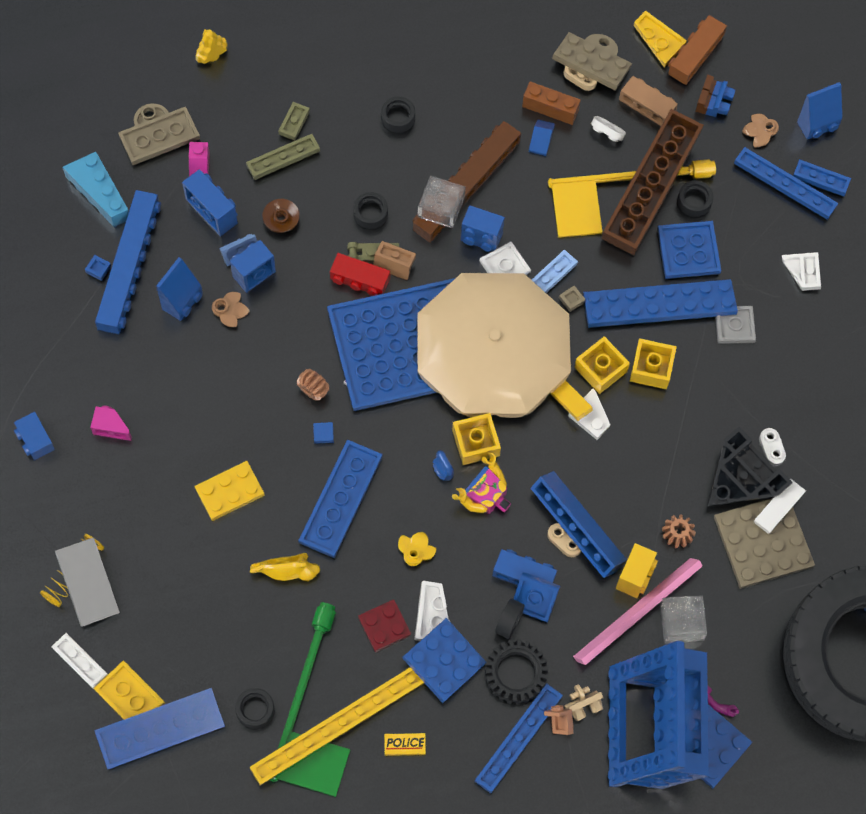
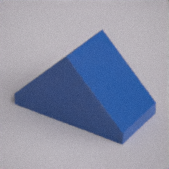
(541, 137)

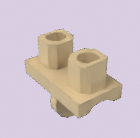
(592, 699)

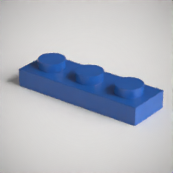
(822, 177)

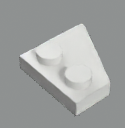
(804, 269)
(595, 422)

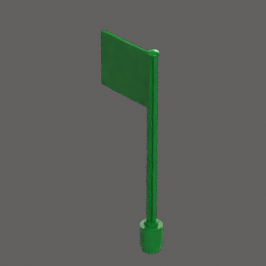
(325, 766)

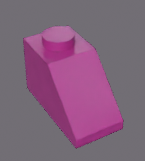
(199, 157)
(109, 424)

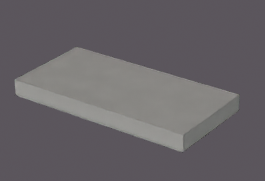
(87, 582)

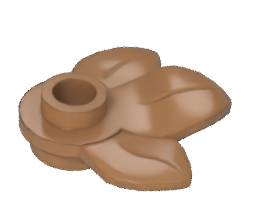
(758, 129)
(232, 311)

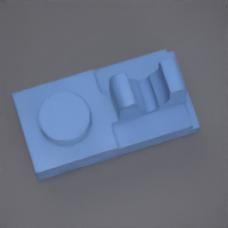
(235, 247)

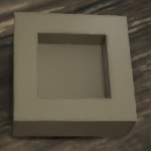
(572, 298)

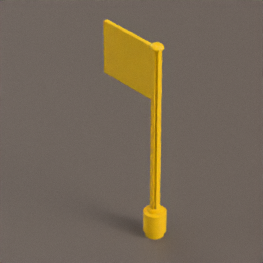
(577, 198)

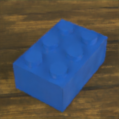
(210, 202)

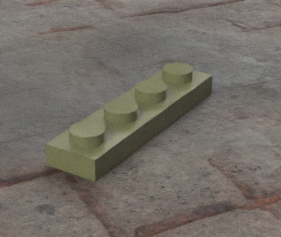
(283, 156)

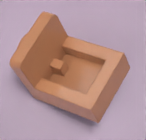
(561, 719)

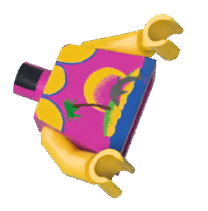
(485, 490)

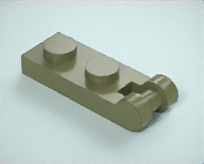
(368, 250)

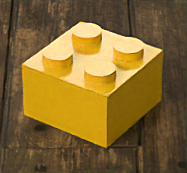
(653, 363)
(601, 365)
(476, 438)
(636, 571)

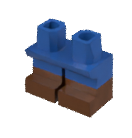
(711, 97)

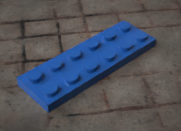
(340, 498)
(159, 728)

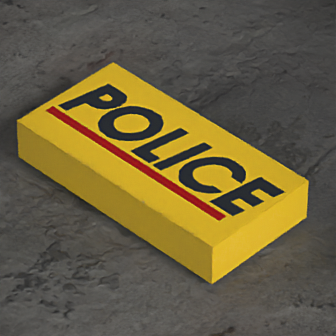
(405, 744)

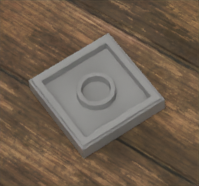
(736, 328)

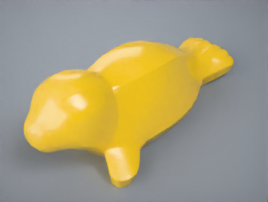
(287, 568)

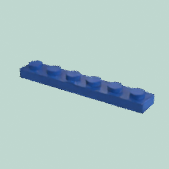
(785, 183)
(517, 739)

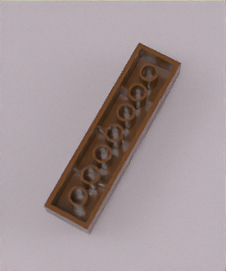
(652, 182)

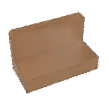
(394, 259)

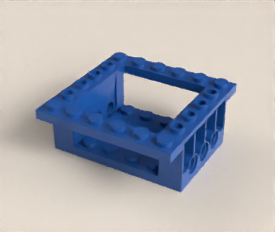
(679, 717)

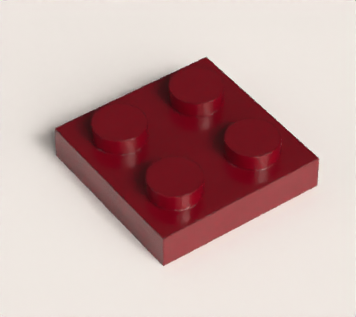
(384, 625)

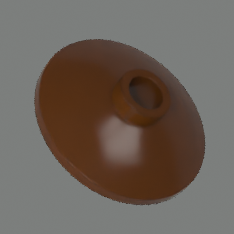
(280, 208)

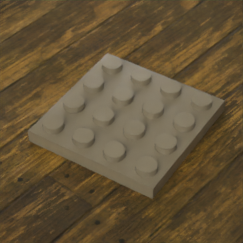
(760, 555)

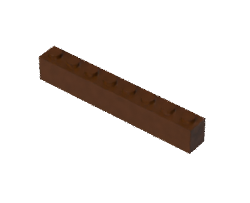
(475, 171)

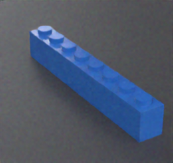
(127, 262)

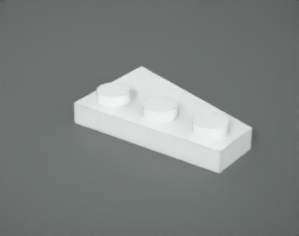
(430, 609)

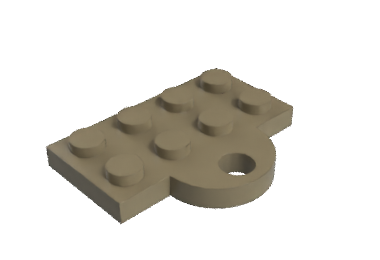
(593, 59)
(157, 133)

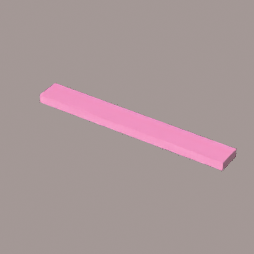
(637, 611)

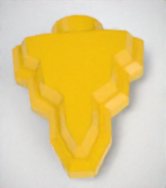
(210, 47)

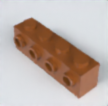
(697, 49)

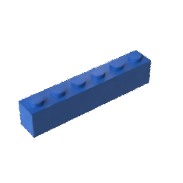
(578, 524)

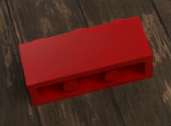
(359, 275)

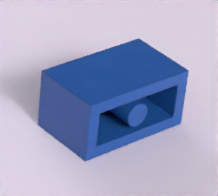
(34, 436)

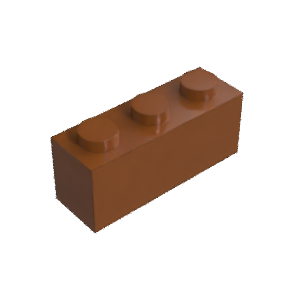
(551, 103)

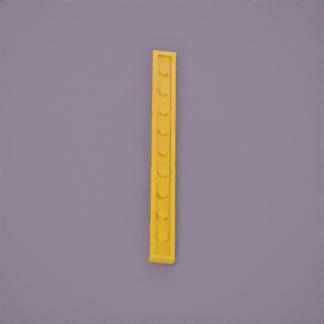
(335, 726)

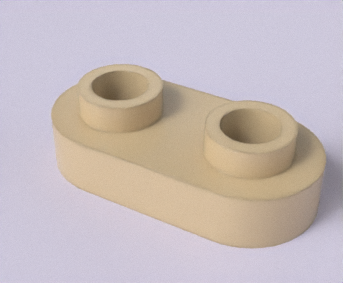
(579, 79)
(562, 541)

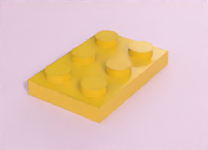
(229, 490)

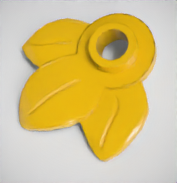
(417, 546)

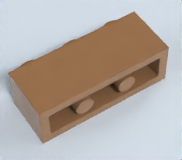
(647, 100)

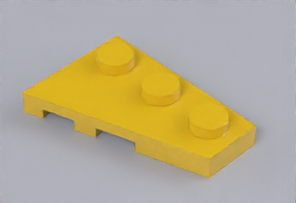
(659, 37)

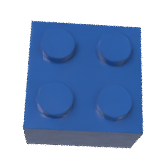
(482, 229)
(252, 265)

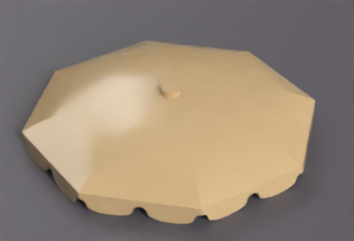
(493, 344)

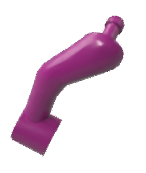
(729, 710)

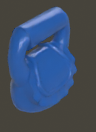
(442, 466)

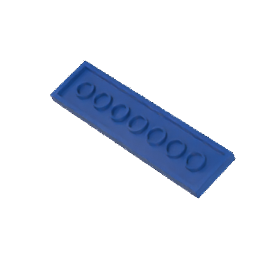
(660, 303)

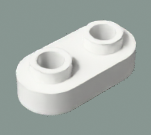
(603, 126)
(773, 445)

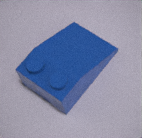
(821, 111)
(179, 290)

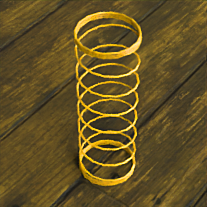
(47, 596)

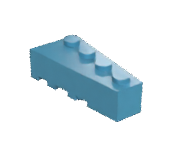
(96, 185)

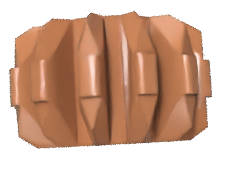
(312, 384)
(671, 532)

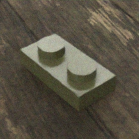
(294, 121)

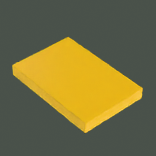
(127, 692)

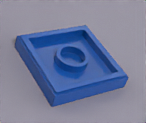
(537, 596)

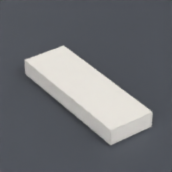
(779, 507)
(79, 660)

